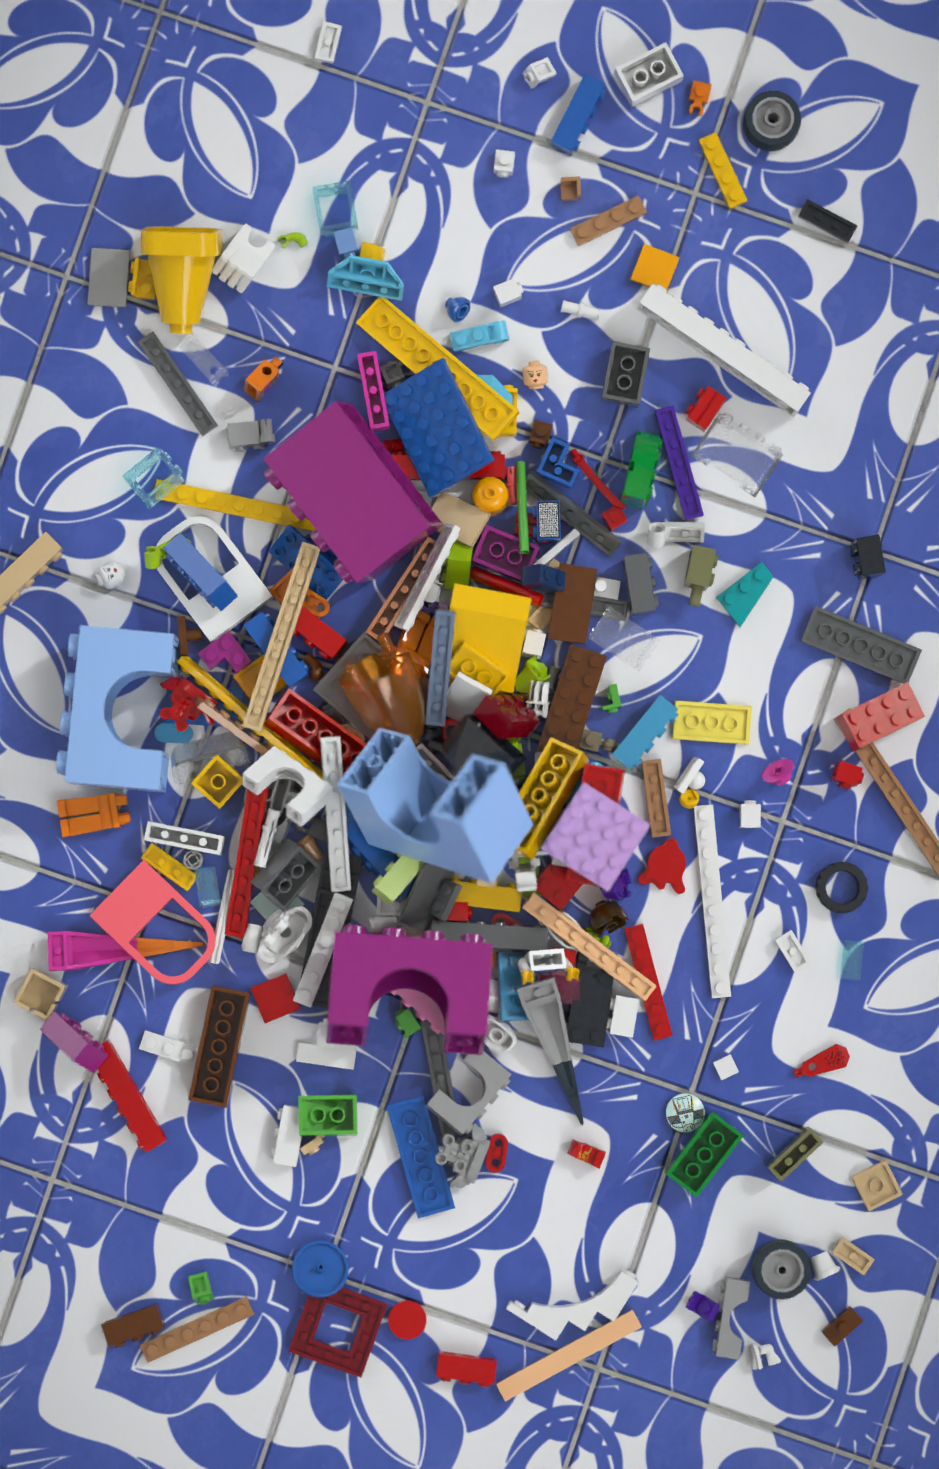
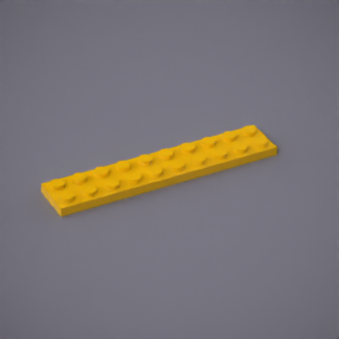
(419, 350)

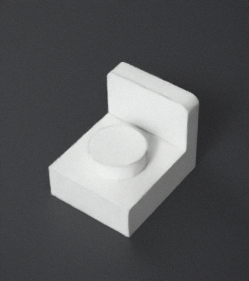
(539, 72)
(504, 163)

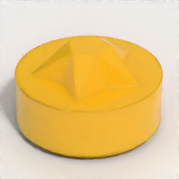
(689, 798)

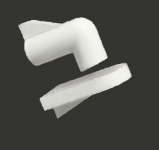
(767, 1349)

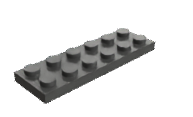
(861, 645)

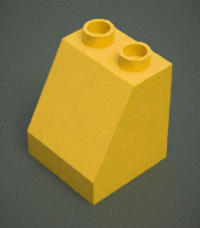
(491, 624)

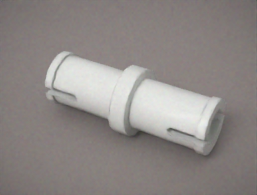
(580, 310)

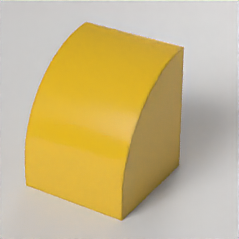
(372, 251)

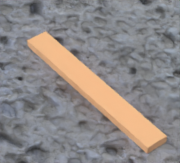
(589, 946)
(568, 1355)

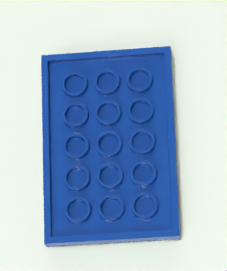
(437, 428)

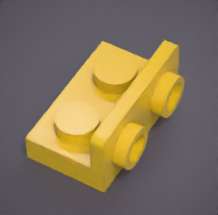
(142, 283)

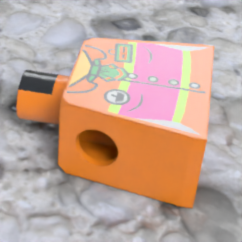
(262, 378)

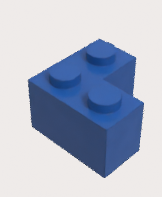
(552, 465)

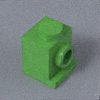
(406, 1022)

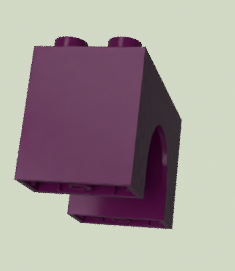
(445, 970)

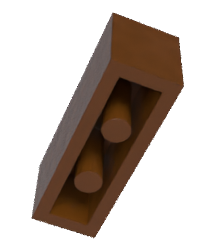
(133, 1325)

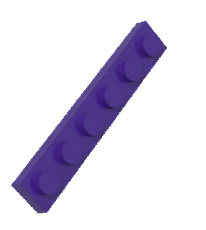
(679, 463)

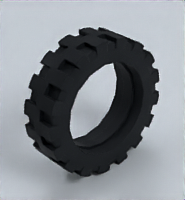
(861, 891)

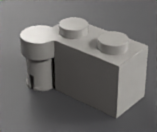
(250, 434)

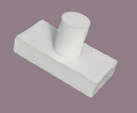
(607, 588)

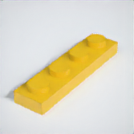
(722, 170)

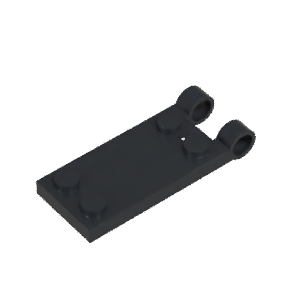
(590, 1014)

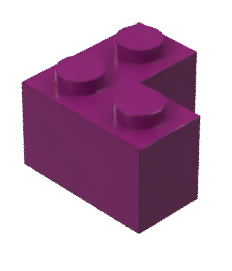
(225, 649)

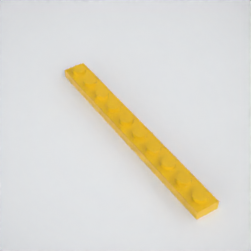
(235, 506)
(234, 704)

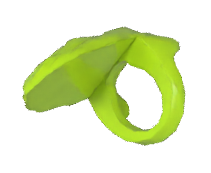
(533, 671)

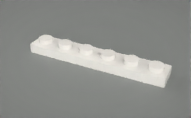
(427, 576)
(322, 949)

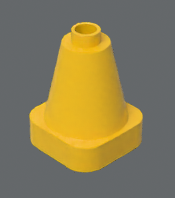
(181, 271)

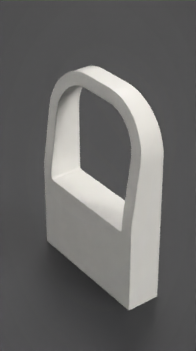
(243, 580)

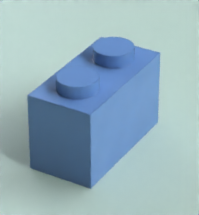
(346, 243)

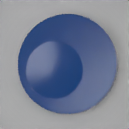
(320, 1269)

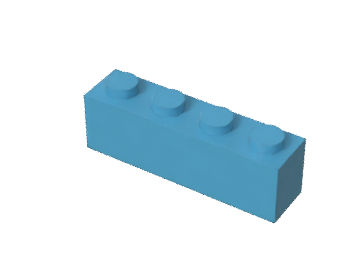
(645, 732)

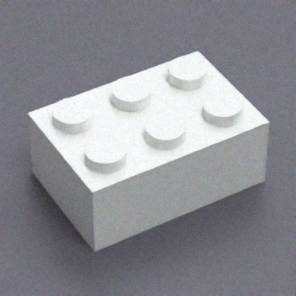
(648, 74)

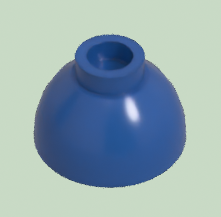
(457, 308)

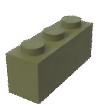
(794, 1154)

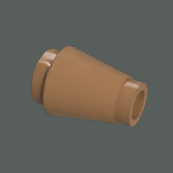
(310, 846)

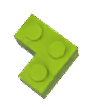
(458, 566)

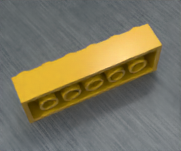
(548, 790)

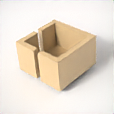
(41, 993)

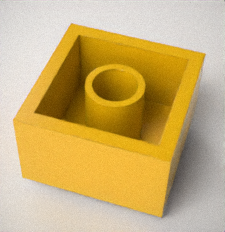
(218, 781)

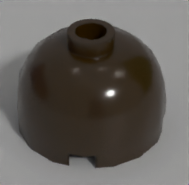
(606, 917)

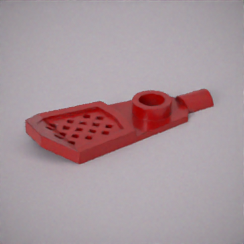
(821, 1063)

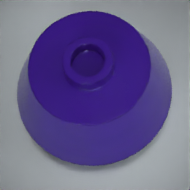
(619, 888)

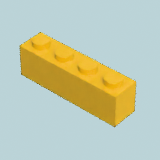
(489, 897)

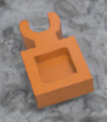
(699, 95)

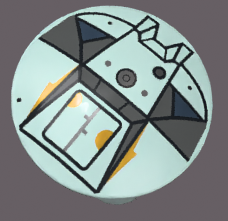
(685, 1112)

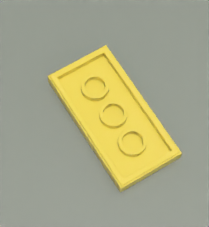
(712, 722)

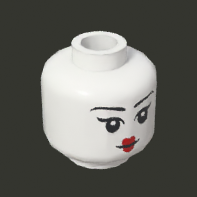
(110, 575)

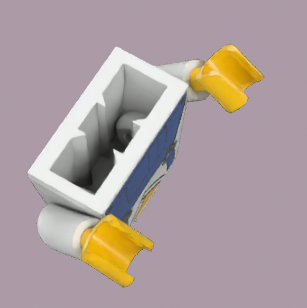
(545, 963)

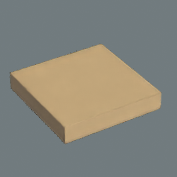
(876, 1185)

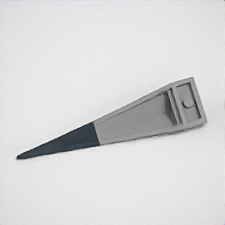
(545, 1012)

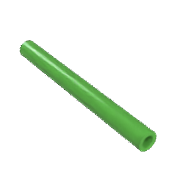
(522, 507)

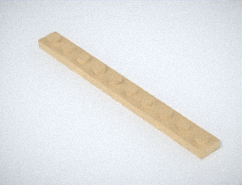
(281, 637)

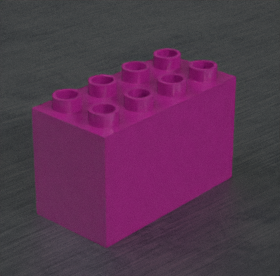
(351, 493)

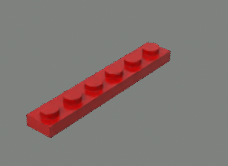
(644, 964)

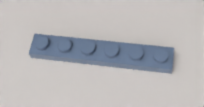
(440, 667)

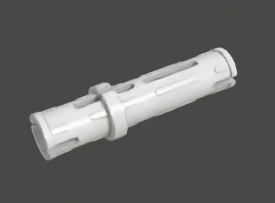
(267, 837)

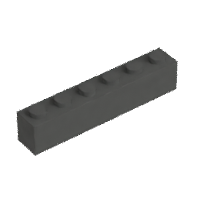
(505, 939)

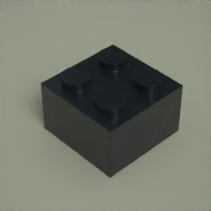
(868, 557)

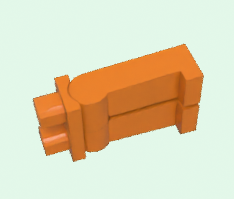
(419, 642)
(107, 816)

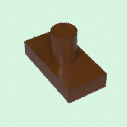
(186, 635)
(842, 1326)

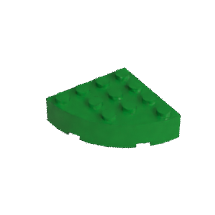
(640, 472)

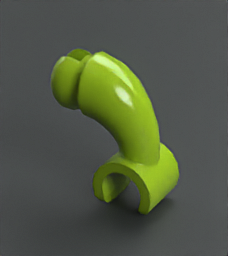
(295, 236)
(604, 940)

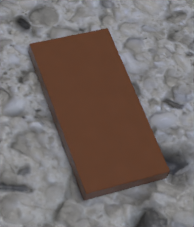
(573, 605)

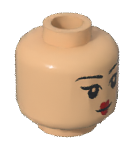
(535, 375)

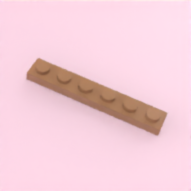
(236, 727)
(197, 1329)

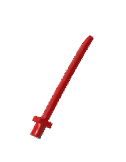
(579, 460)

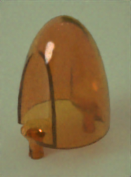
(387, 690)

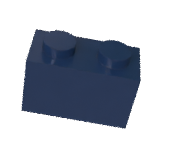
(543, 578)

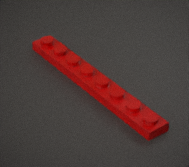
(245, 868)

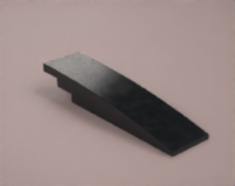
(322, 903)

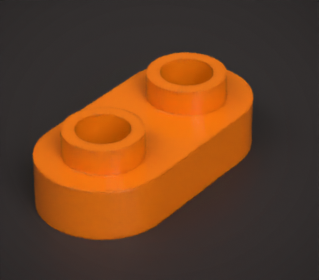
(315, 600)

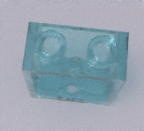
(329, 190)
(163, 488)

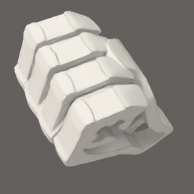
(241, 260)

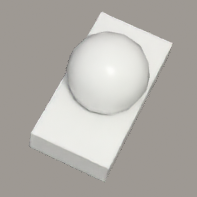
(691, 777)

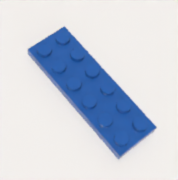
(417, 1151)

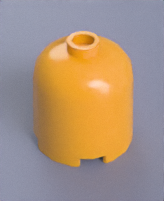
(490, 495)

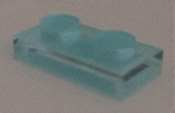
(207, 887)
(851, 960)

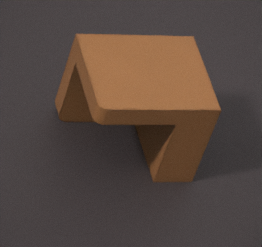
(570, 188)

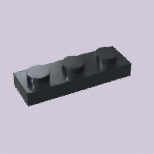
(827, 221)

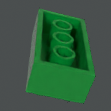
(704, 1154)

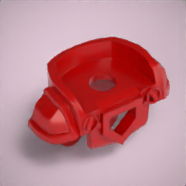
(183, 702)

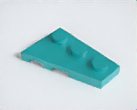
(745, 593)

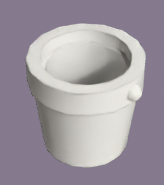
(823, 1266)

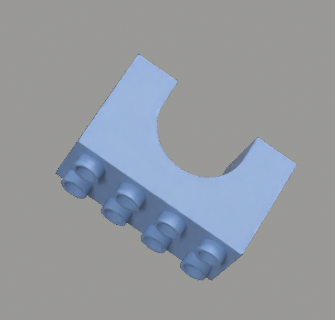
(104, 666)
(419, 814)

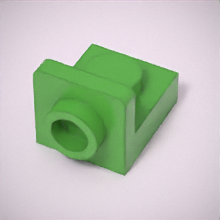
(612, 695)
(201, 1288)

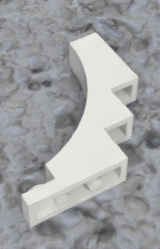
(553, 1318)

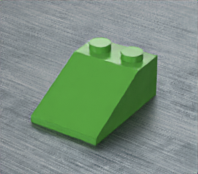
(328, 1115)

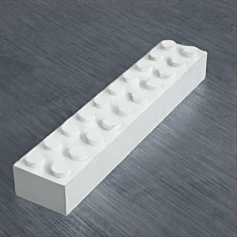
(723, 350)

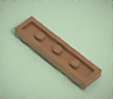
(608, 220)
(656, 798)

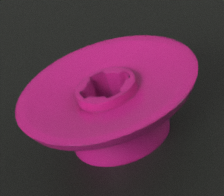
(778, 772)

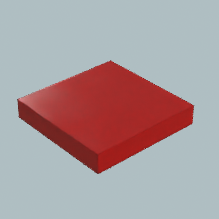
(275, 998)

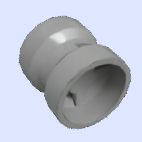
(193, 862)

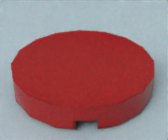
(407, 1319)

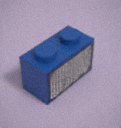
(548, 520)

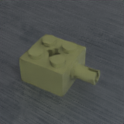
(699, 572)

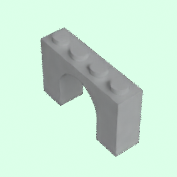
(461, 1117)

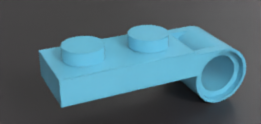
(479, 335)

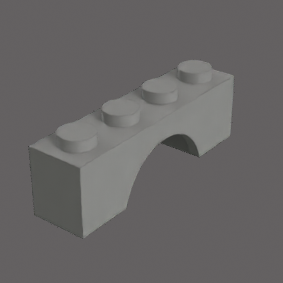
(734, 1293)

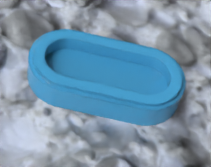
(169, 734)

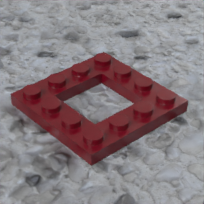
(349, 1362)

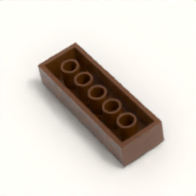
(573, 697)
(219, 1046)

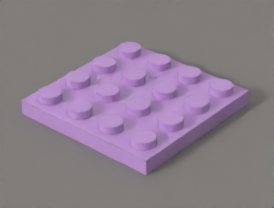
(595, 837)

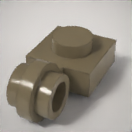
(592, 740)

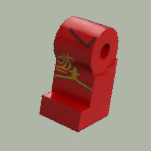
(586, 1153)

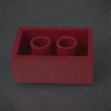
(506, 716)

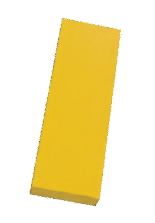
(169, 866)

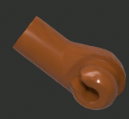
(316, 667)

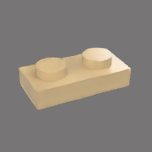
(852, 1255)

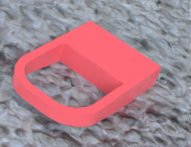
(135, 906)

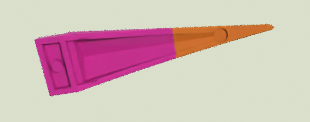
(82, 950)

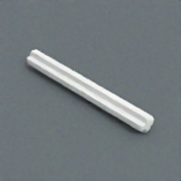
(222, 918)

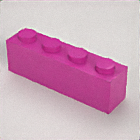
(373, 391)

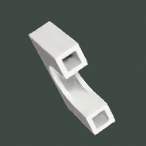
(278, 765)

